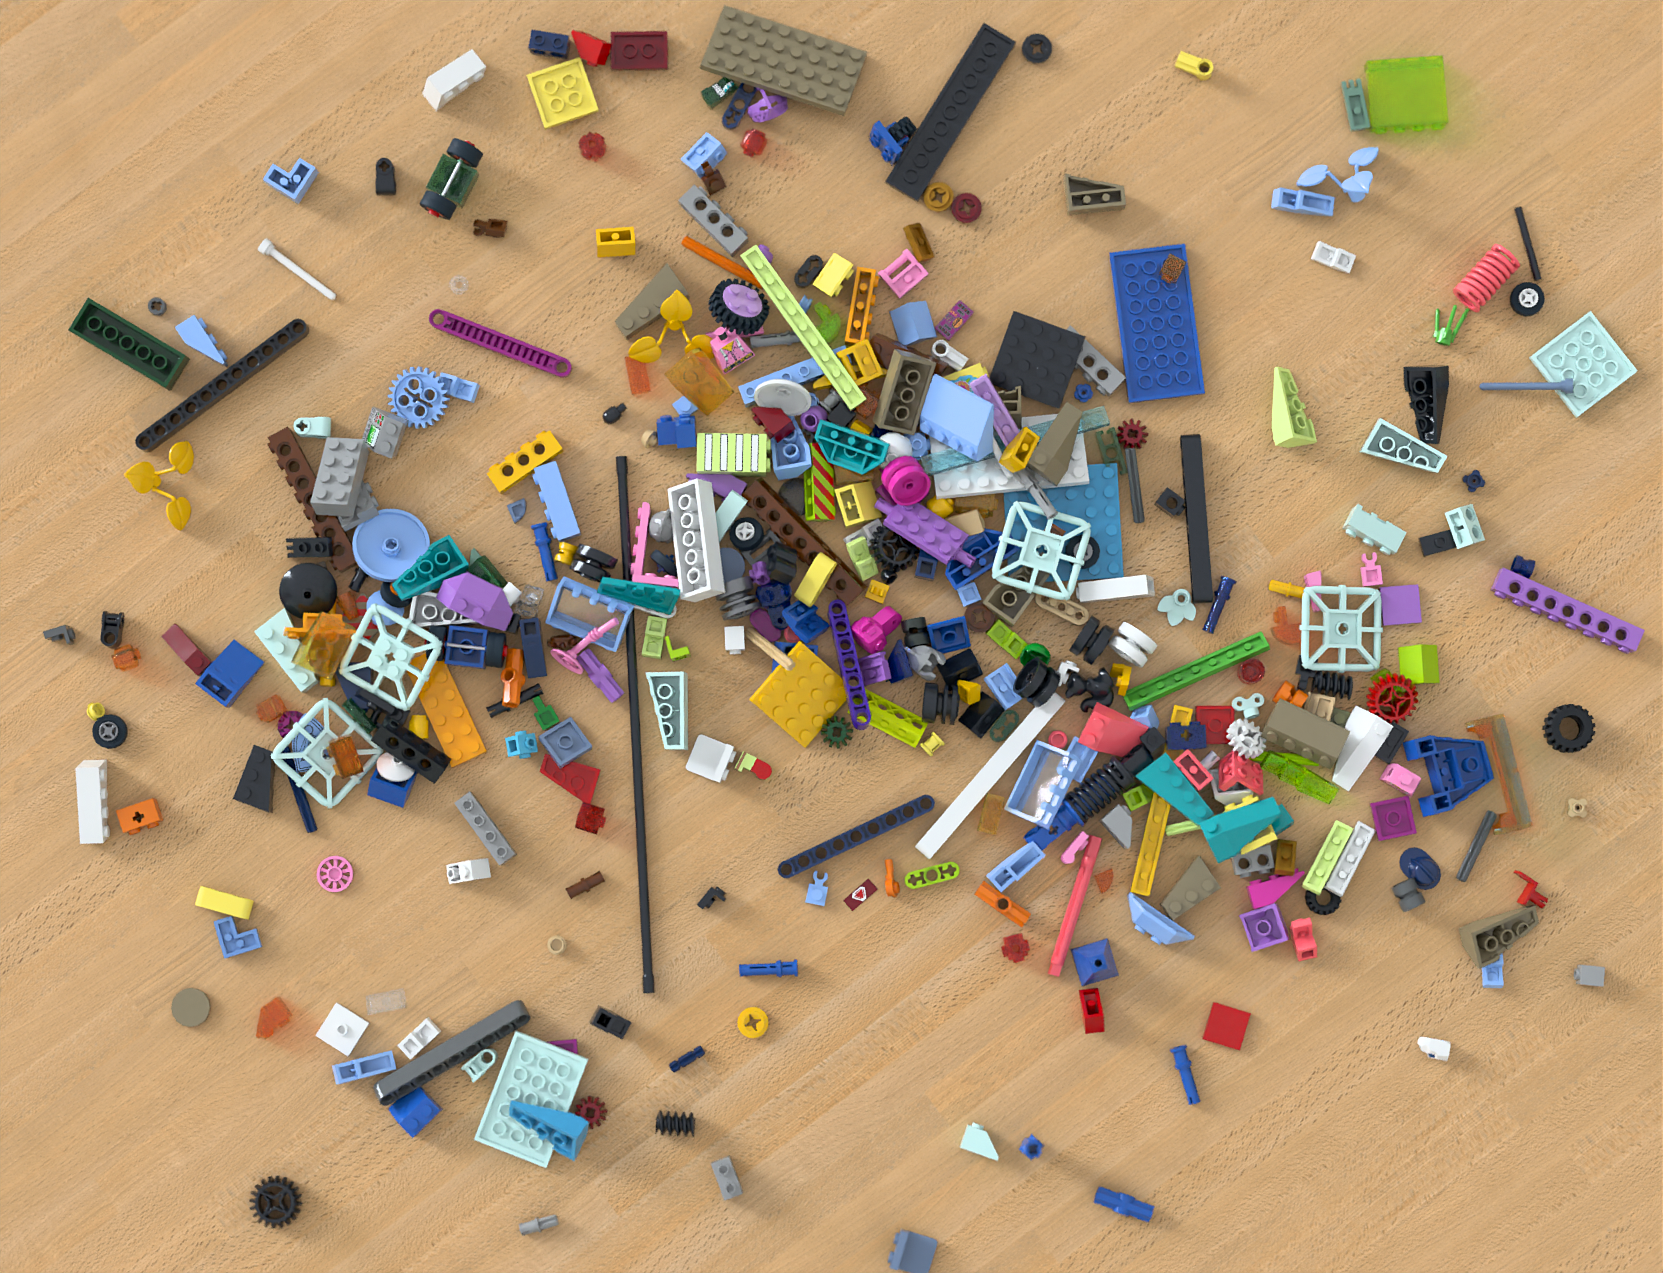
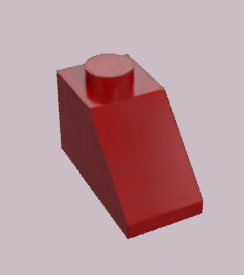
(591, 48)
(1092, 1011)

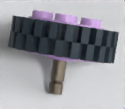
(738, 306)

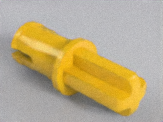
(1286, 588)

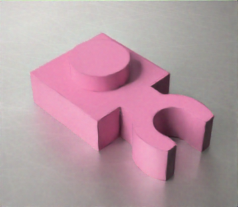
(1371, 574)

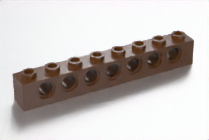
(286, 438)
(814, 543)

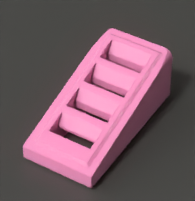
(1313, 579)

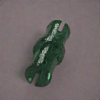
(359, 715)

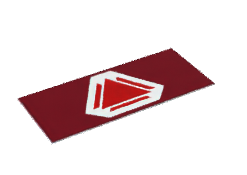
(860, 894)

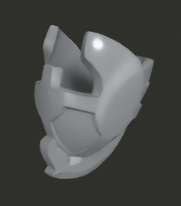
(661, 527)
(923, 660)

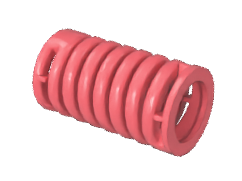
(1486, 278)

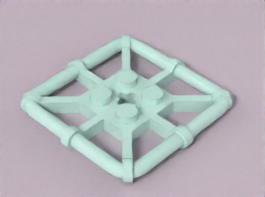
(1047, 562)
(1331, 635)
(379, 661)
(314, 753)

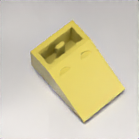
(833, 274)

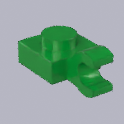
(546, 715)

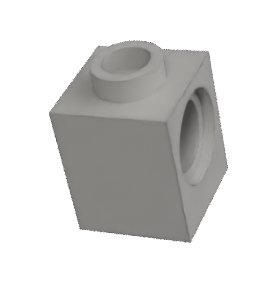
(1589, 975)

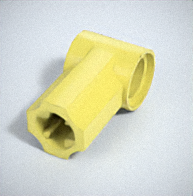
(1192, 64)

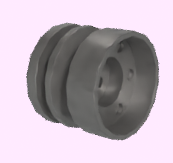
(737, 598)

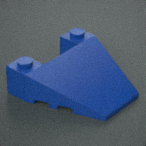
(1453, 767)

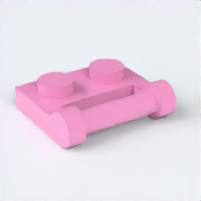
(907, 278)
(1077, 844)

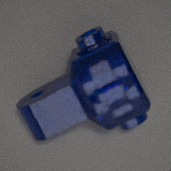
(775, 598)

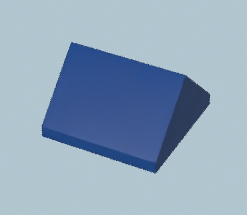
(949, 635)

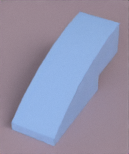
(1302, 202)
(1015, 866)
(364, 1067)

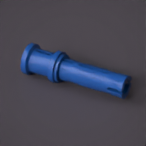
(543, 543)
(779, 968)
(1183, 1065)

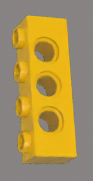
(503, 482)

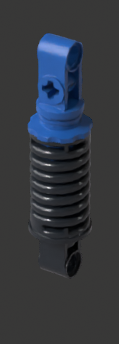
(1080, 802)

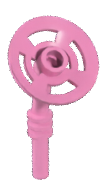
(569, 657)

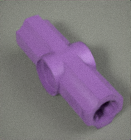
(600, 675)

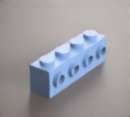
(557, 502)

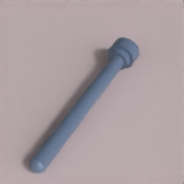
(1565, 386)

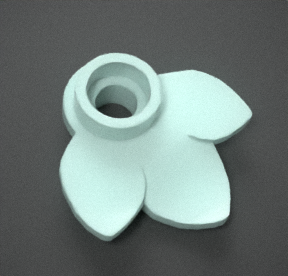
(1177, 610)

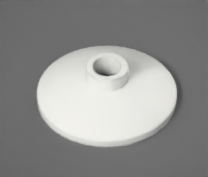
(393, 769)

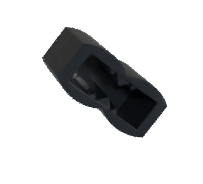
(781, 563)

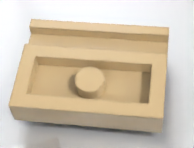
(1320, 705)

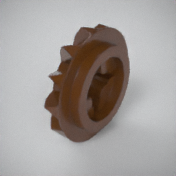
(980, 626)
(561, 641)

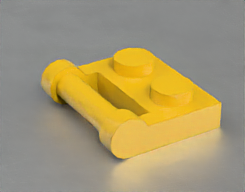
(865, 360)

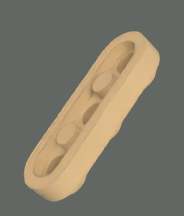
(1068, 614)

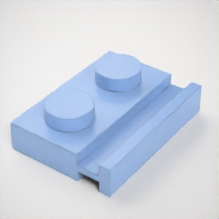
(1001, 684)
(1084, 753)

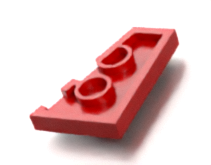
(574, 777)

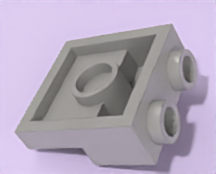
(364, 509)

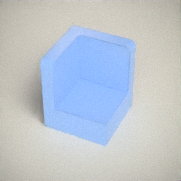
(1146, 716)

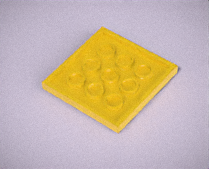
(801, 697)

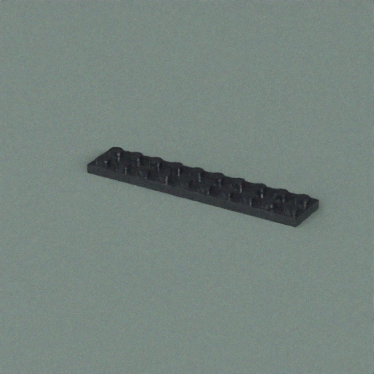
(950, 112)

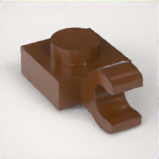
(712, 180)
(493, 228)

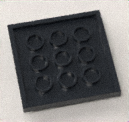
(1037, 359)

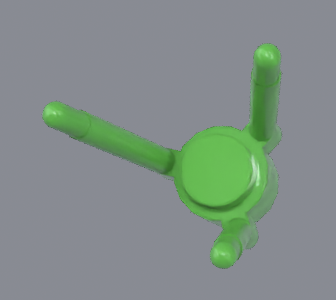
(1445, 335)

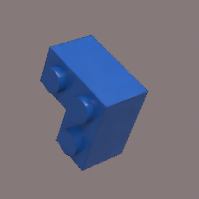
(677, 430)

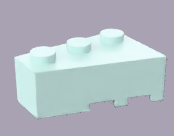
(1373, 530)

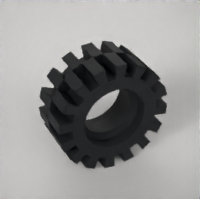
(1322, 909)

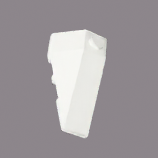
(1363, 742)

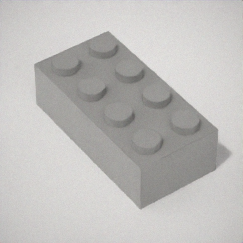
(339, 476)

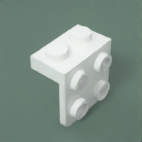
(710, 758)

